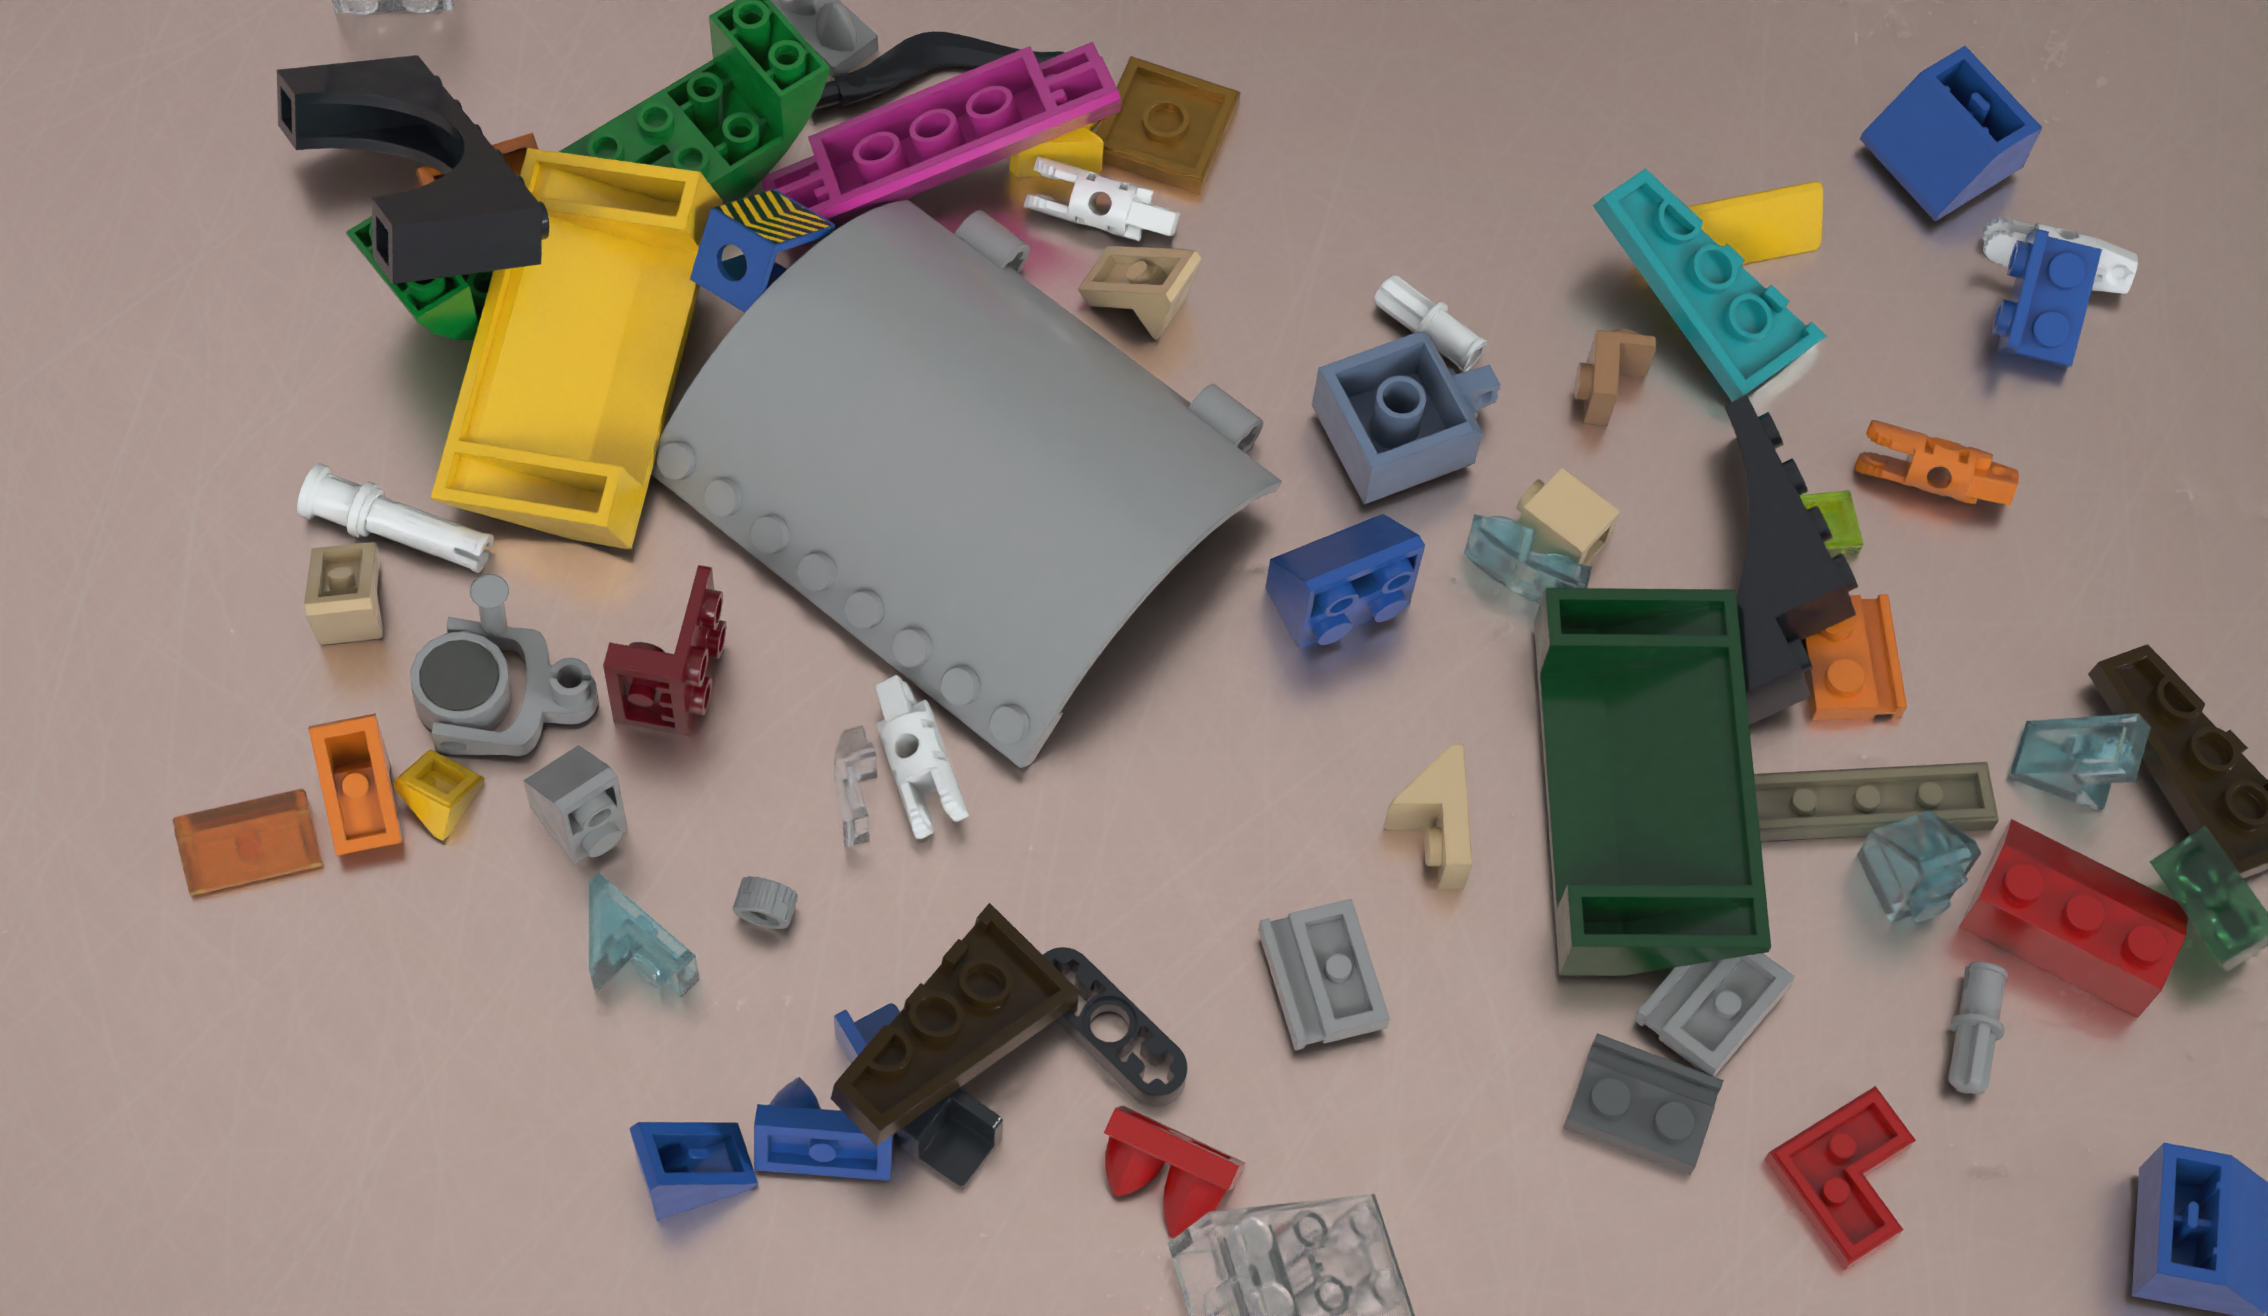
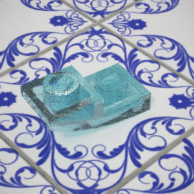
(1505, 554)

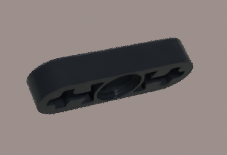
(1155, 1048)

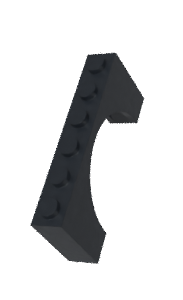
(457, 225)

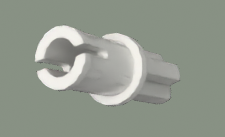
(1422, 315)

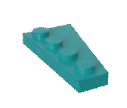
(1719, 306)

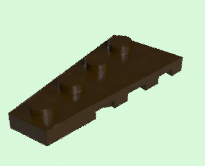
(2190, 757)
(964, 1018)

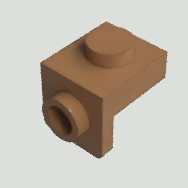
(1611, 355)

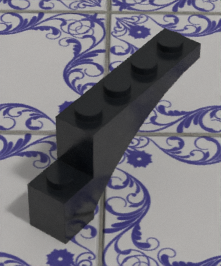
(1788, 576)

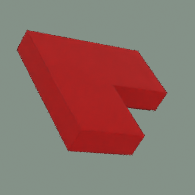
(1828, 1169)

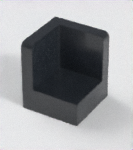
(953, 1138)

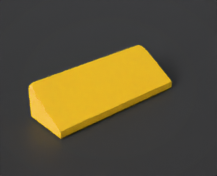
(1766, 222)

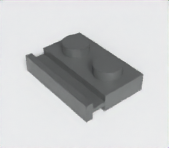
(1643, 1104)

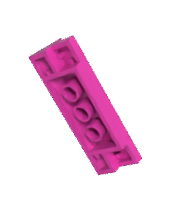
(948, 131)

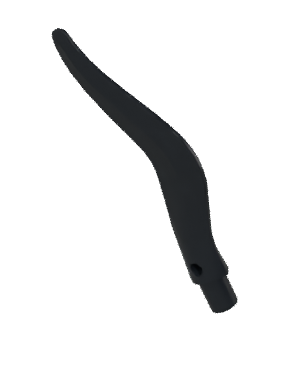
(911, 59)

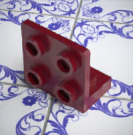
(664, 688)

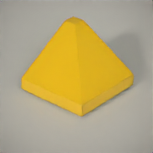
(438, 791)

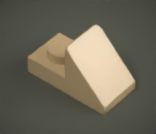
(1144, 280)
(343, 593)
(1439, 805)

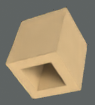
(1567, 517)

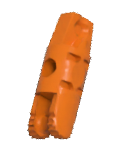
(1965, 473)

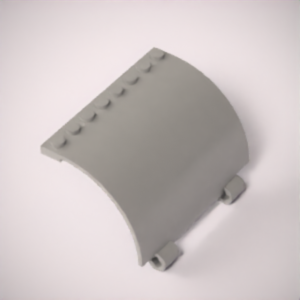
(954, 463)

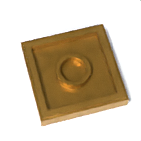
(1167, 125)

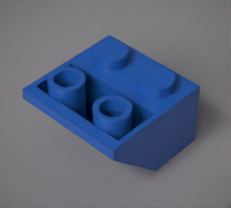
(1952, 134)
(1345, 580)
(2201, 1232)

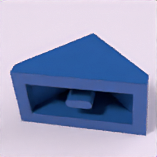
(691, 1163)

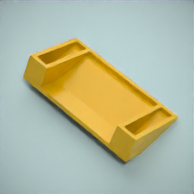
(580, 352)

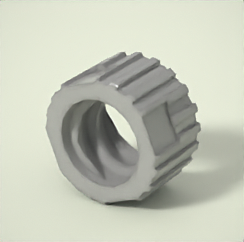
(765, 902)

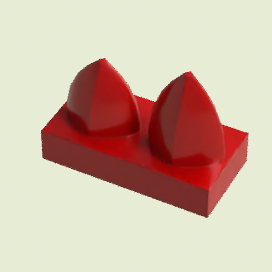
(1197, 1171)

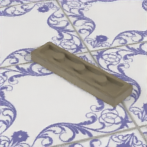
(1868, 798)

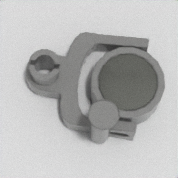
(465, 683)

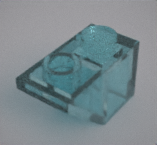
(1917, 865)

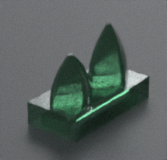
(2214, 898)

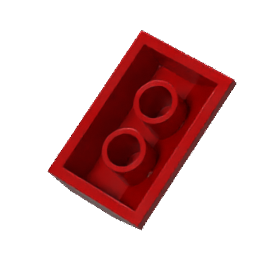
(2077, 919)

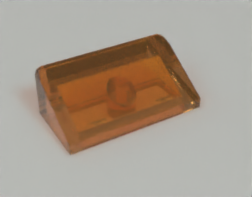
(247, 841)

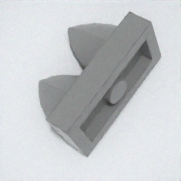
(831, 31)

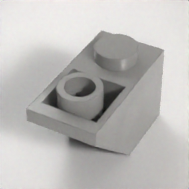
(578, 804)

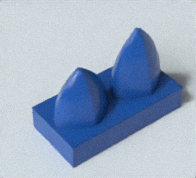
(804, 1139)

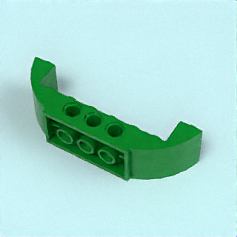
(719, 120)

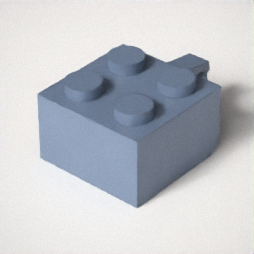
(1401, 414)

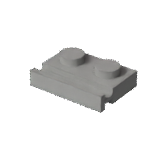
(1323, 974)
(1714, 1007)

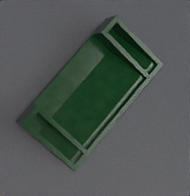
(1648, 780)

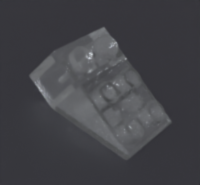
(1291, 1261)

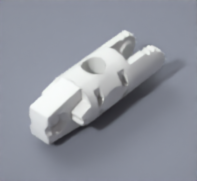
(1130, 206)
(2115, 267)
(917, 755)

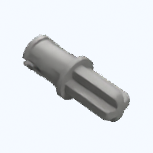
(1977, 1027)

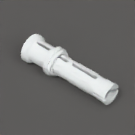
(368, 511)

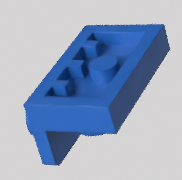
(2046, 299)

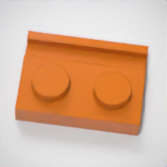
(1856, 665)

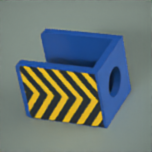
(761, 229)

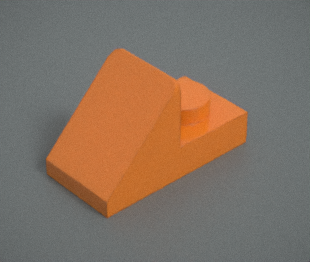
(356, 784)

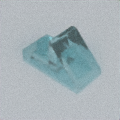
(2081, 755)
(625, 931)

